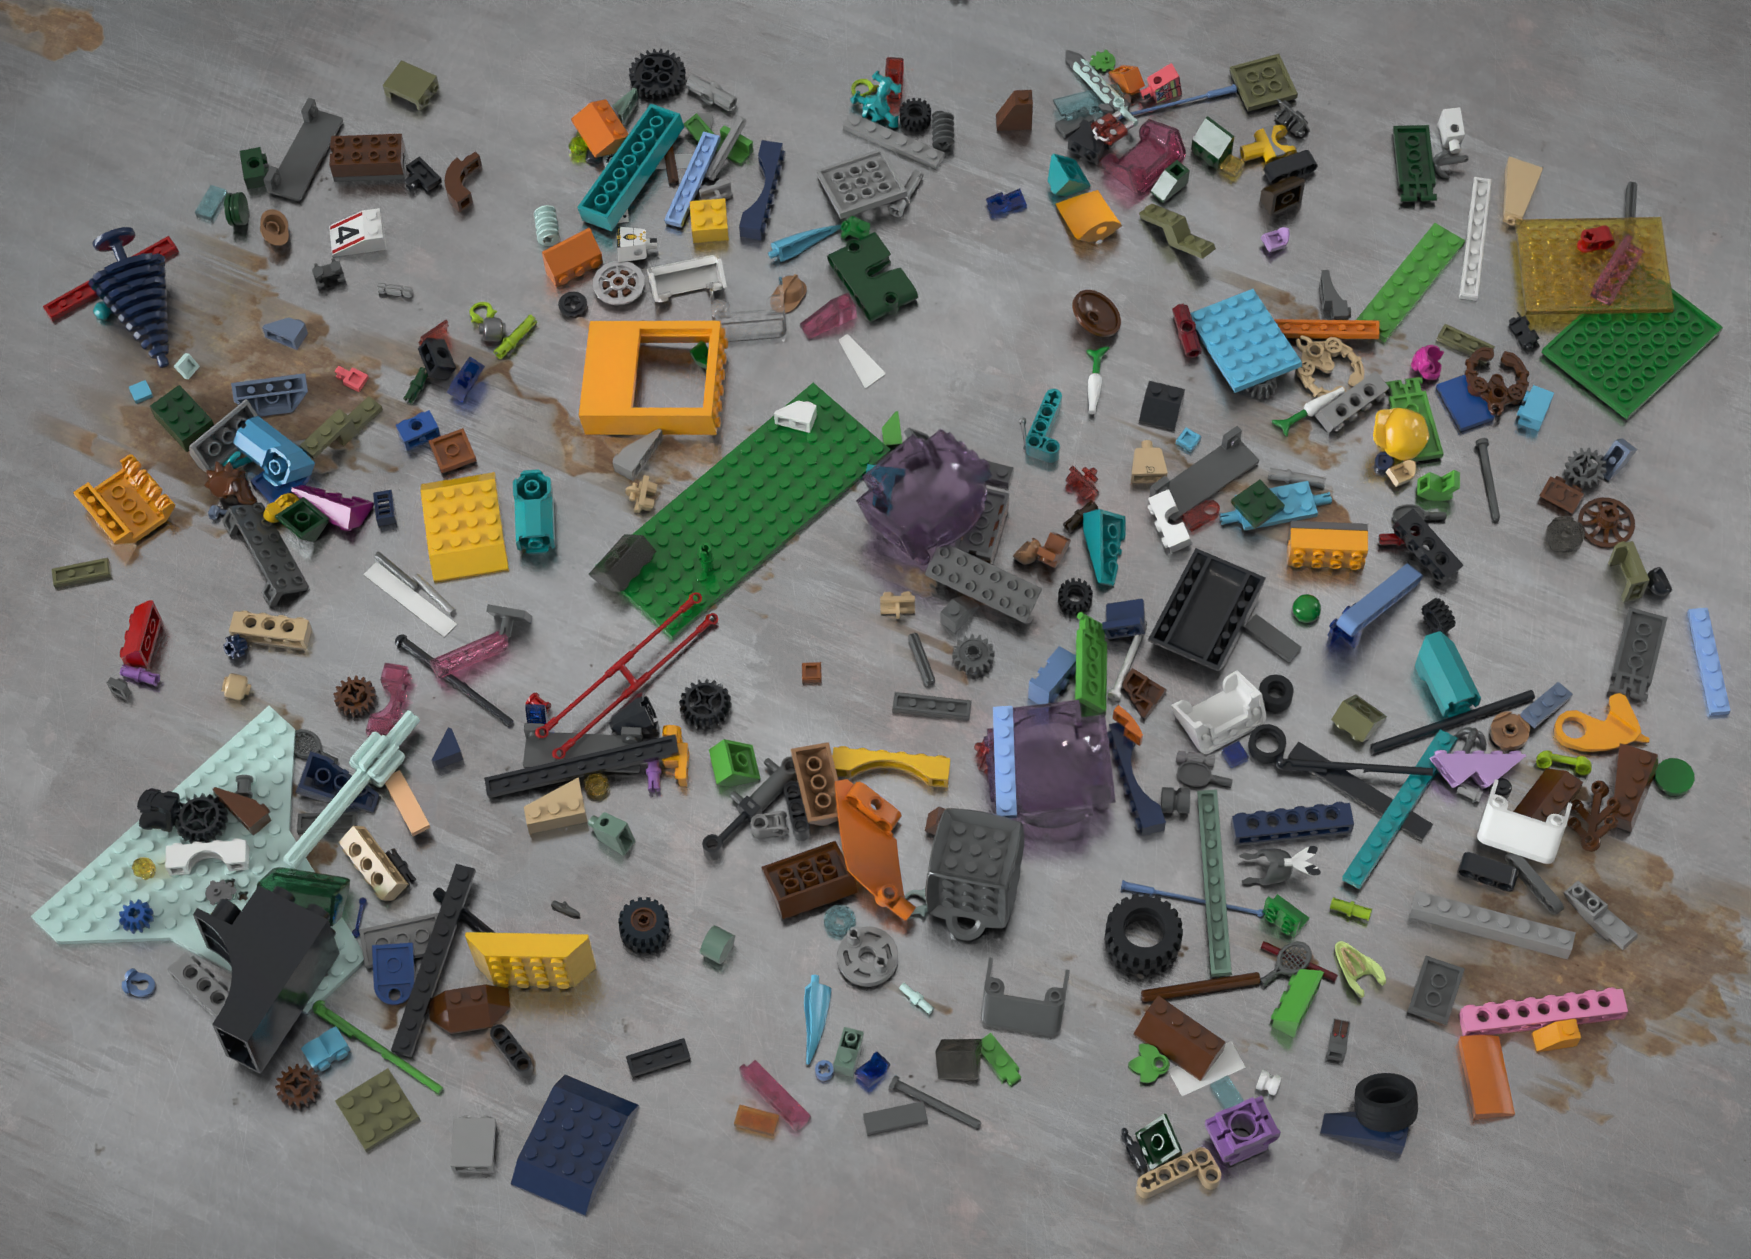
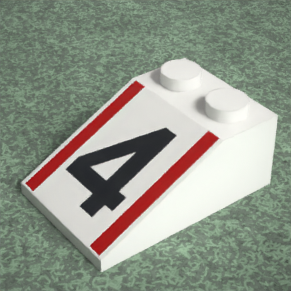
(358, 234)

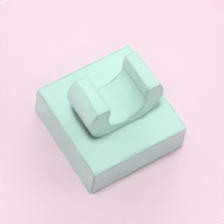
(186, 366)

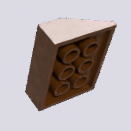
(809, 879)

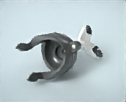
(1282, 864)

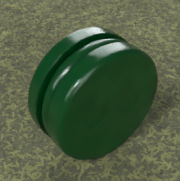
(236, 209)

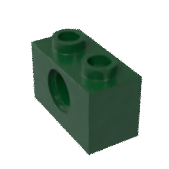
(253, 167)

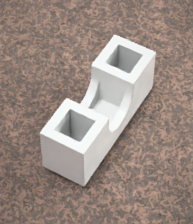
(1175, 536)

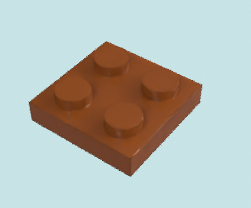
(452, 450)

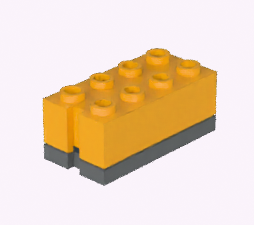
(1327, 544)

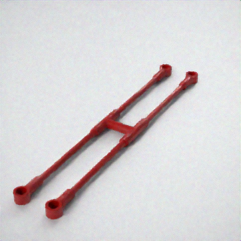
(620, 666)

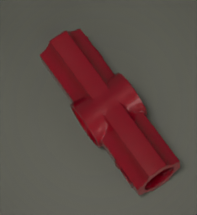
(1189, 338)

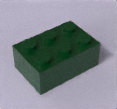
(181, 417)

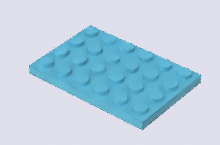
(1244, 340)

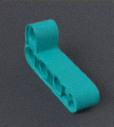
(1045, 423)

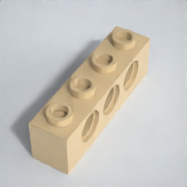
(297, 638)
(373, 863)

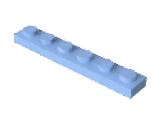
(692, 179)
(1708, 661)
(1004, 761)

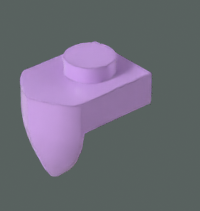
(1276, 239)

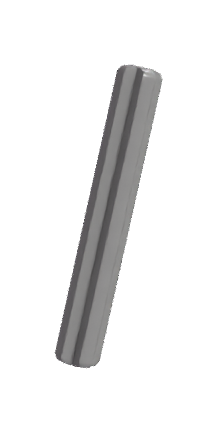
(725, 148)

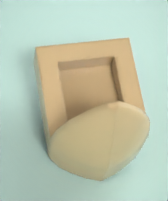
(1402, 472)

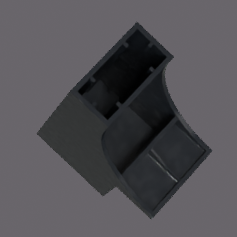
(276, 965)

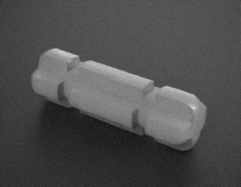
(396, 290)
(1182, 756)

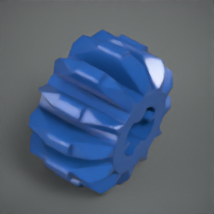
(128, 916)

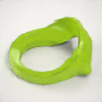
(872, 88)
(476, 318)

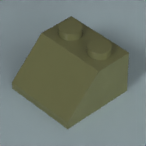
(1358, 718)

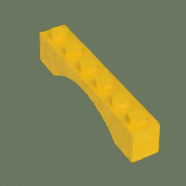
(930, 769)

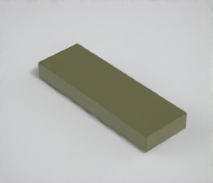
(1460, 340)
(81, 572)

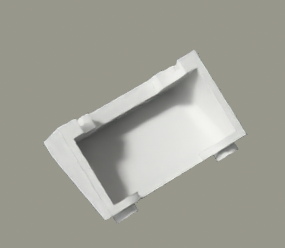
(1222, 716)

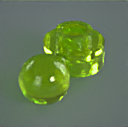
(577, 145)

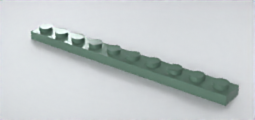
(1214, 883)

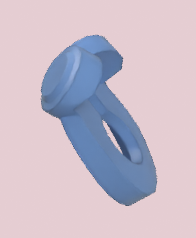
(133, 975)

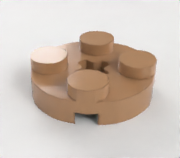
(1505, 740)

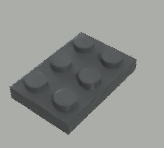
(1436, 990)

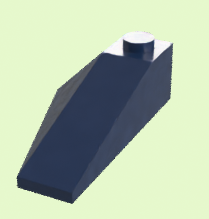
(324, 779)
(1348, 1128)

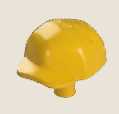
(1401, 432)

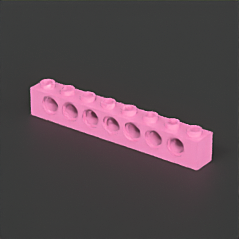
(1494, 1025)

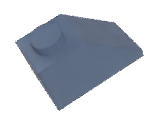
(286, 332)
(1618, 457)

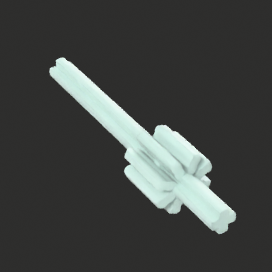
(372, 764)

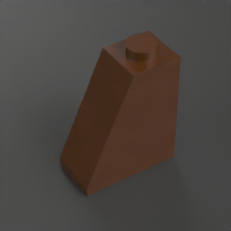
(1016, 112)

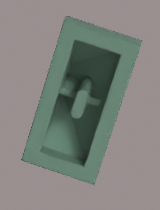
(625, 105)

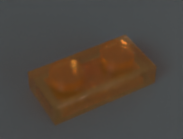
(756, 1120)

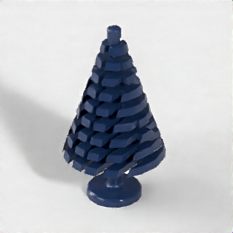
(135, 291)

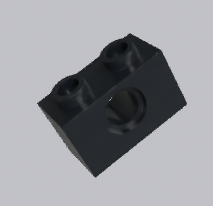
(436, 358)

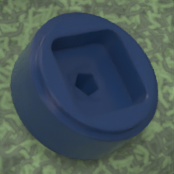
(1384, 461)

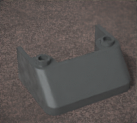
(1021, 1013)

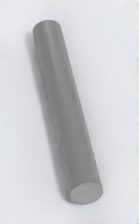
(434, 594)

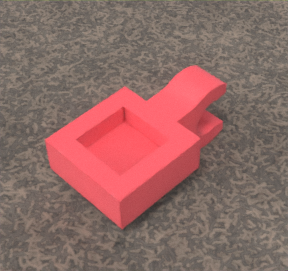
(353, 379)

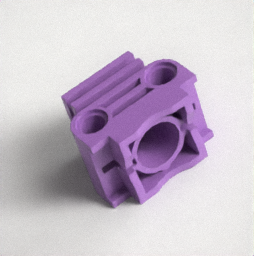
(1253, 1117)

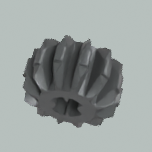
(1263, 389)

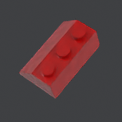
(141, 635)

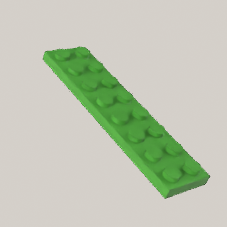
(1412, 279)

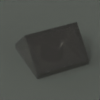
(958, 1058)

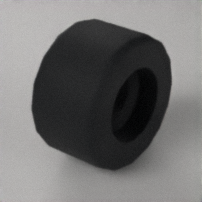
(1279, 683)

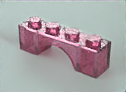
(395, 681)

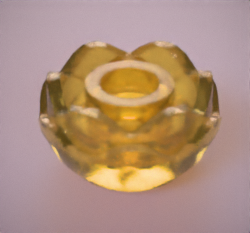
(594, 779)
(144, 868)

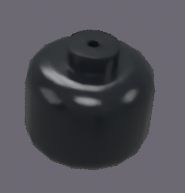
(589, 158)

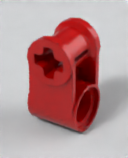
(1595, 239)

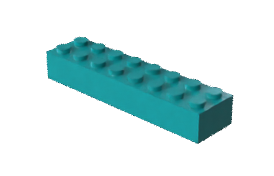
(630, 167)

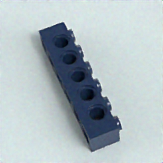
(1303, 828)

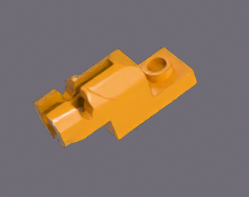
(679, 762)

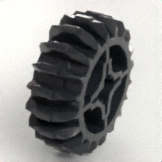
(706, 693)
(212, 809)

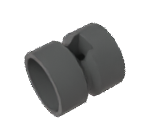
(1175, 800)

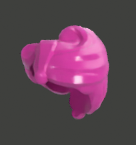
(1426, 362)

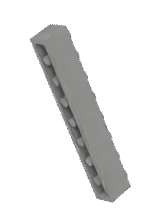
(1492, 925)

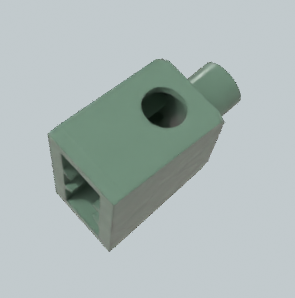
(612, 832)

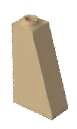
(1519, 188)

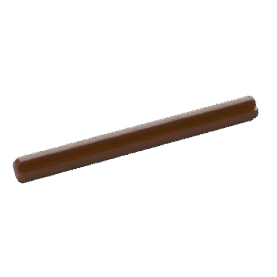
(1201, 986)

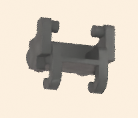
(327, 270)

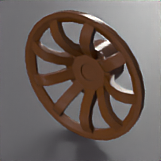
(1608, 519)

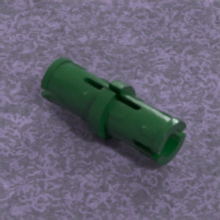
(416, 386)

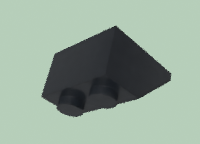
(1162, 405)

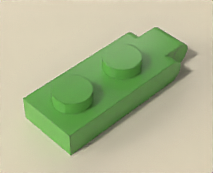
(999, 1060)

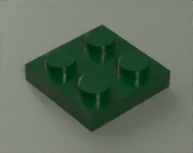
(1257, 503)

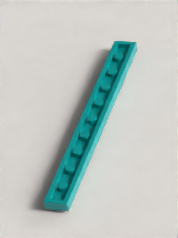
(1396, 814)

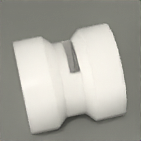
(1268, 1082)

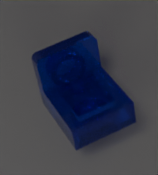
(873, 1070)

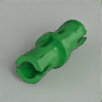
(706, 557)

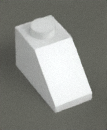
(797, 415)

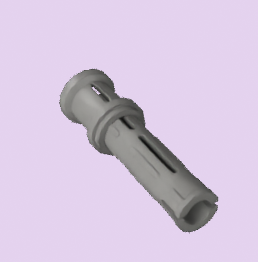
(896, 209)

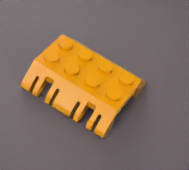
(127, 503)

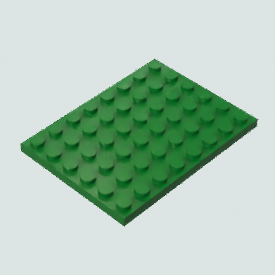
(1631, 354)

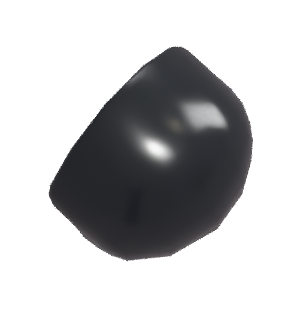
(1658, 582)

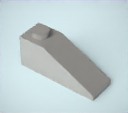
(636, 455)

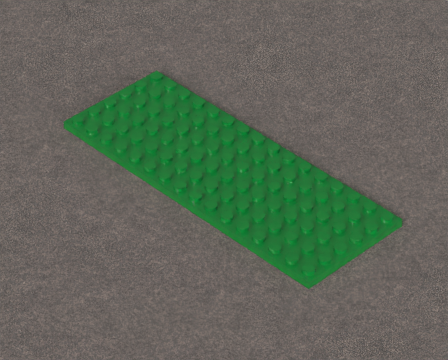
(749, 509)

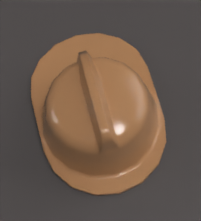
(274, 227)
(794, 291)

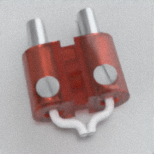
(1109, 128)

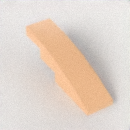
(406, 803)

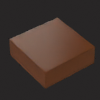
(811, 672)

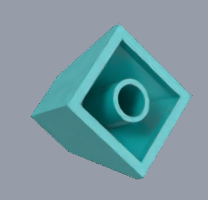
(1066, 176)

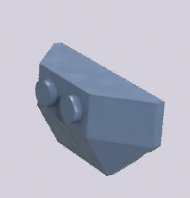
(272, 394)

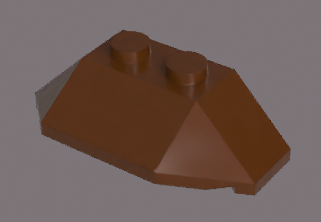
(469, 1008)

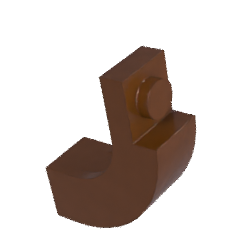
(454, 177)

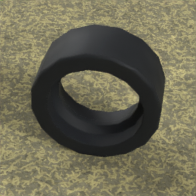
(1266, 729)

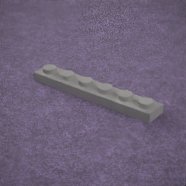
(893, 141)

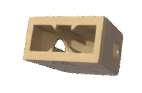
(1148, 464)

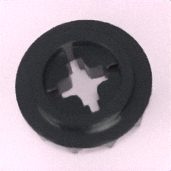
(565, 304)

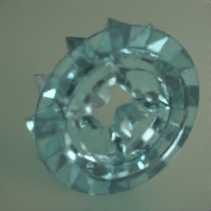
(841, 912)

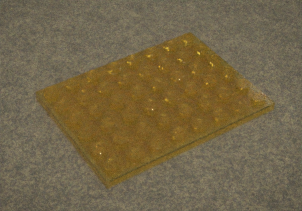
(1561, 277)

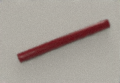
(1275, 950)

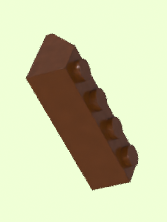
(1549, 794)
(1180, 1038)

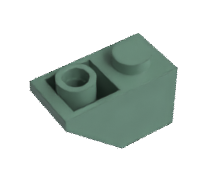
(848, 1052)

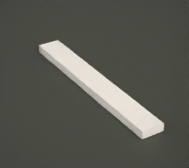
(1475, 239)

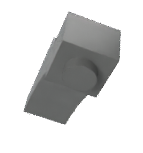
(1331, 300)

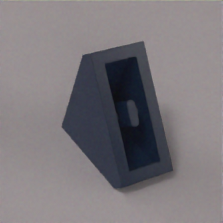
(447, 751)

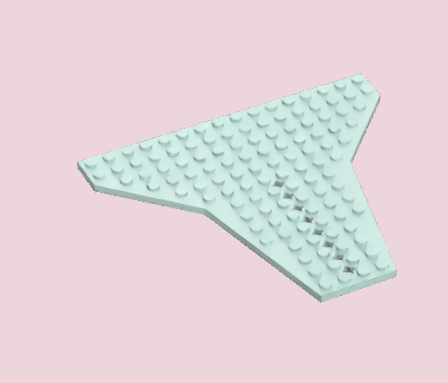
(91, 902)

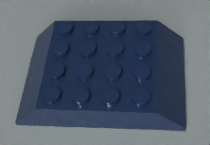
(573, 1144)

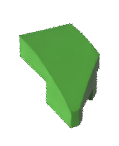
(891, 431)

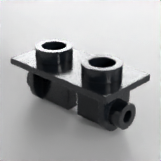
(1528, 337)

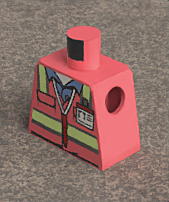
(1163, 85)

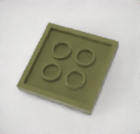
(1263, 82)
(377, 1110)

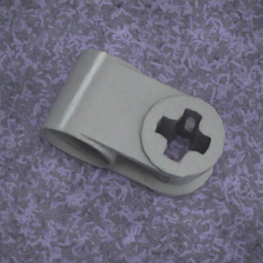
(770, 823)

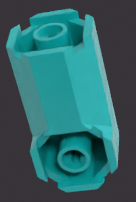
(534, 512)
(1446, 675)

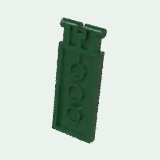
(1414, 162)

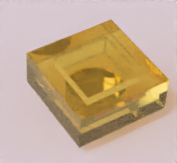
(1232, 165)

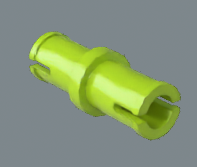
(1350, 908)

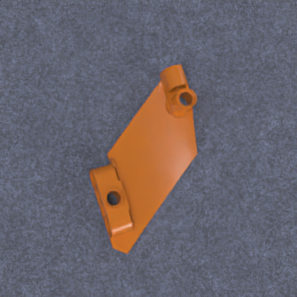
(870, 845)

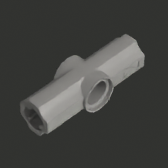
(711, 92)

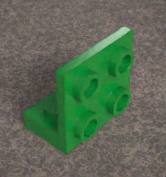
(1284, 915)

